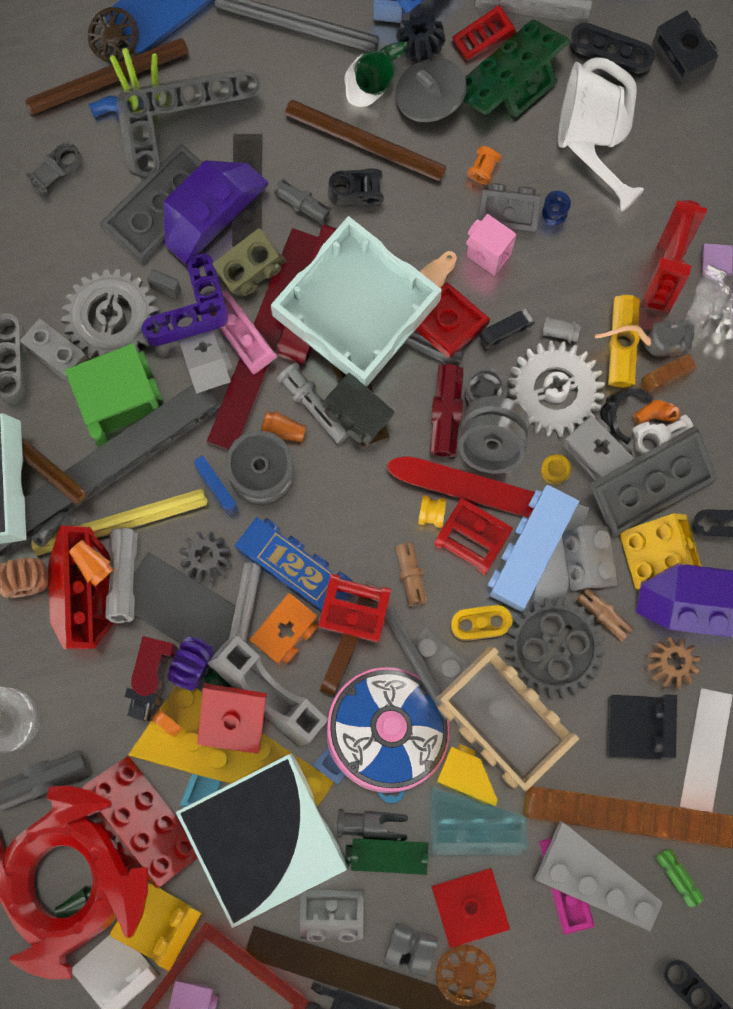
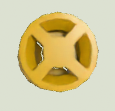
(432, 511)

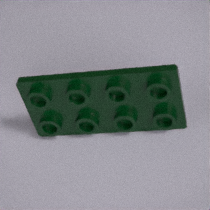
(516, 71)

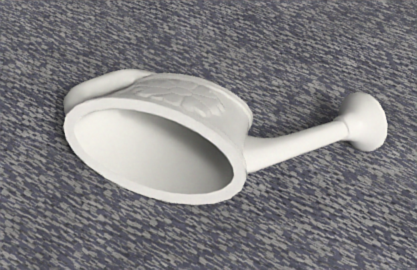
(598, 115)

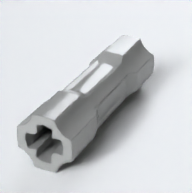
(120, 597)

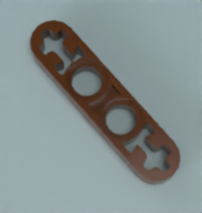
(343, 655)

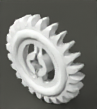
(582, 379)

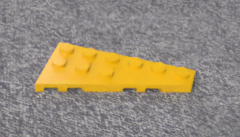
(212, 762)

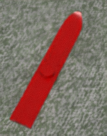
(462, 484)

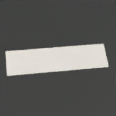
(555, 577)
(706, 750)

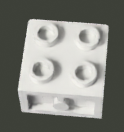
(114, 973)

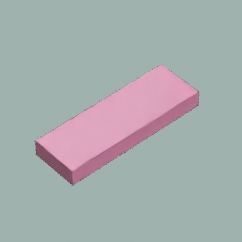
(245, 337)

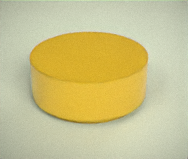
(556, 469)

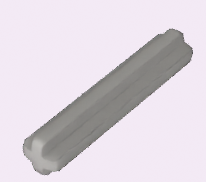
(245, 600)

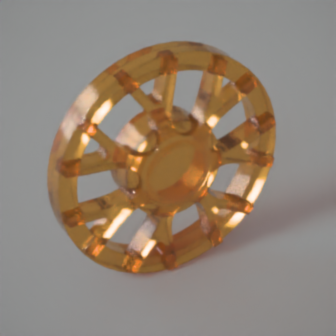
(466, 975)

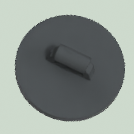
(431, 90)

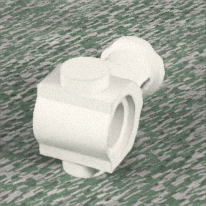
(658, 433)

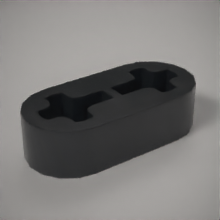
(506, 328)
(713, 532)

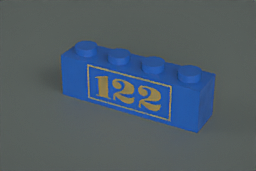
(288, 562)

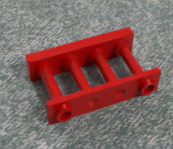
(672, 270)

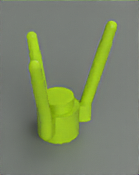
(154, 75)

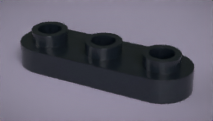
(602, 39)

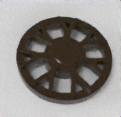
(112, 33)

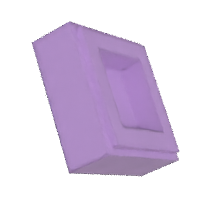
(717, 256)

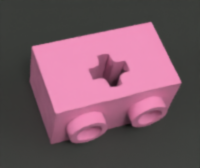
(490, 244)

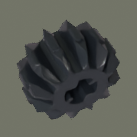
(422, 35)

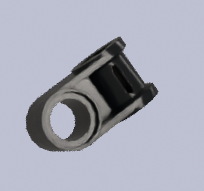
(358, 187)

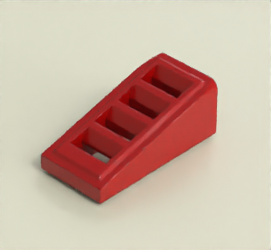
(489, 42)

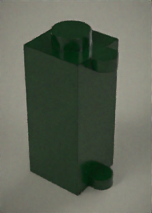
(387, 856)

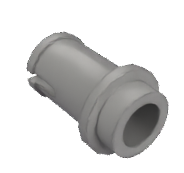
(561, 329)

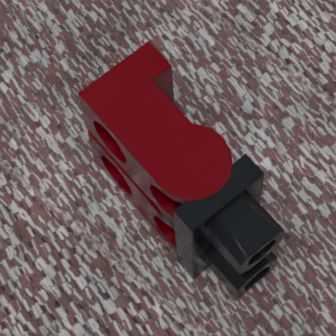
(148, 676)

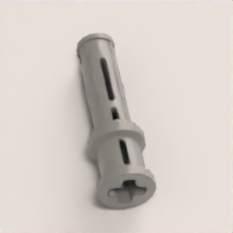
(305, 393)

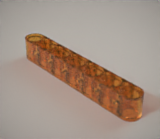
(629, 816)

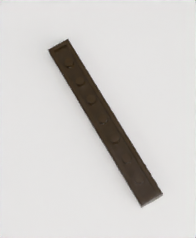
(349, 973)

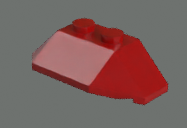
(75, 605)

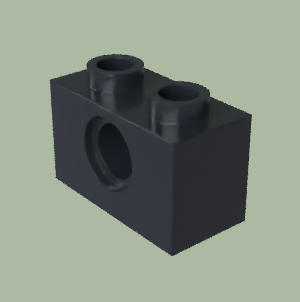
(686, 62)

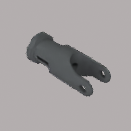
(369, 825)

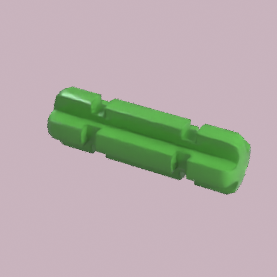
(680, 878)

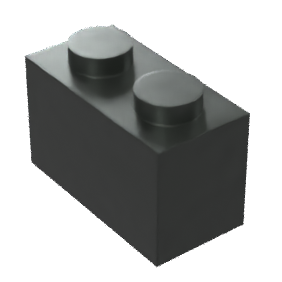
(357, 409)

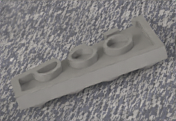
(442, 663)
(590, 876)

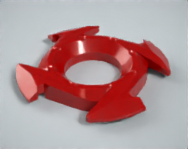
(113, 891)

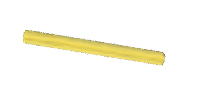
(138, 516)

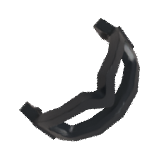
(612, 405)

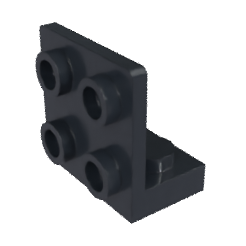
(642, 727)

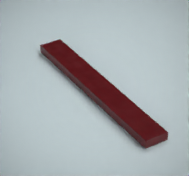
(244, 385)

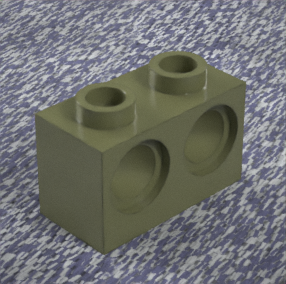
(246, 256)

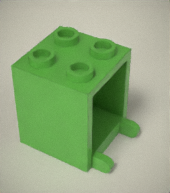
(114, 391)

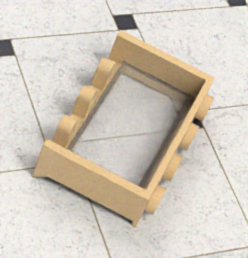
(505, 720)

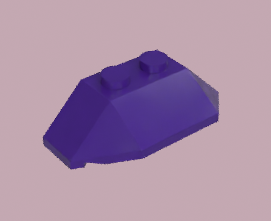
(208, 204)
(689, 599)

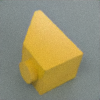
(467, 775)

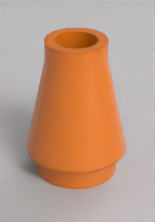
(283, 426)
(91, 563)

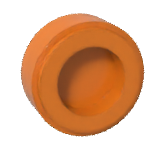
(166, 723)

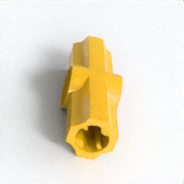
(623, 359)

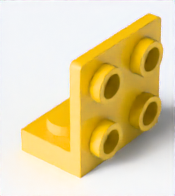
(659, 546)
(162, 927)

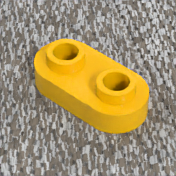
(481, 622)

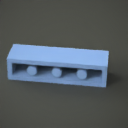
(533, 548)

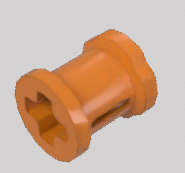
(484, 165)

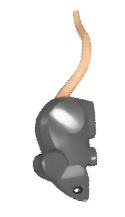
(662, 338)

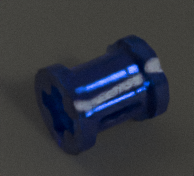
(551, 201)

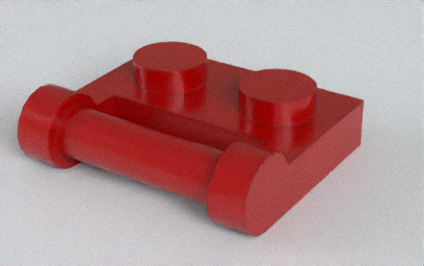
(478, 527)
(351, 617)

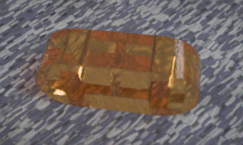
(669, 373)

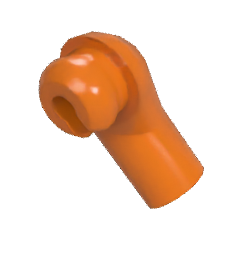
(657, 410)

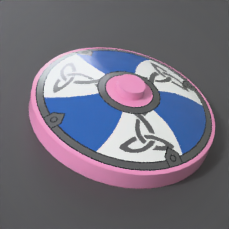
(386, 730)

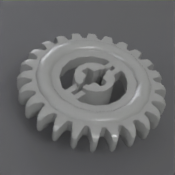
(113, 287)

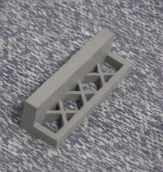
(561, 10)

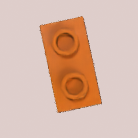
(287, 613)

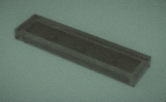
(248, 149)

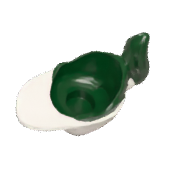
(372, 74)

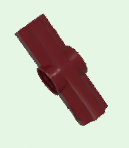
(446, 411)

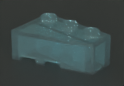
(473, 829)

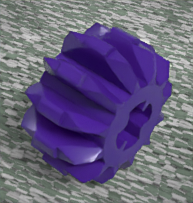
(190, 663)

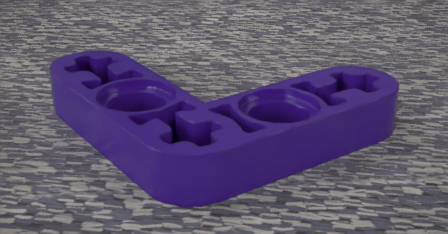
(203, 307)

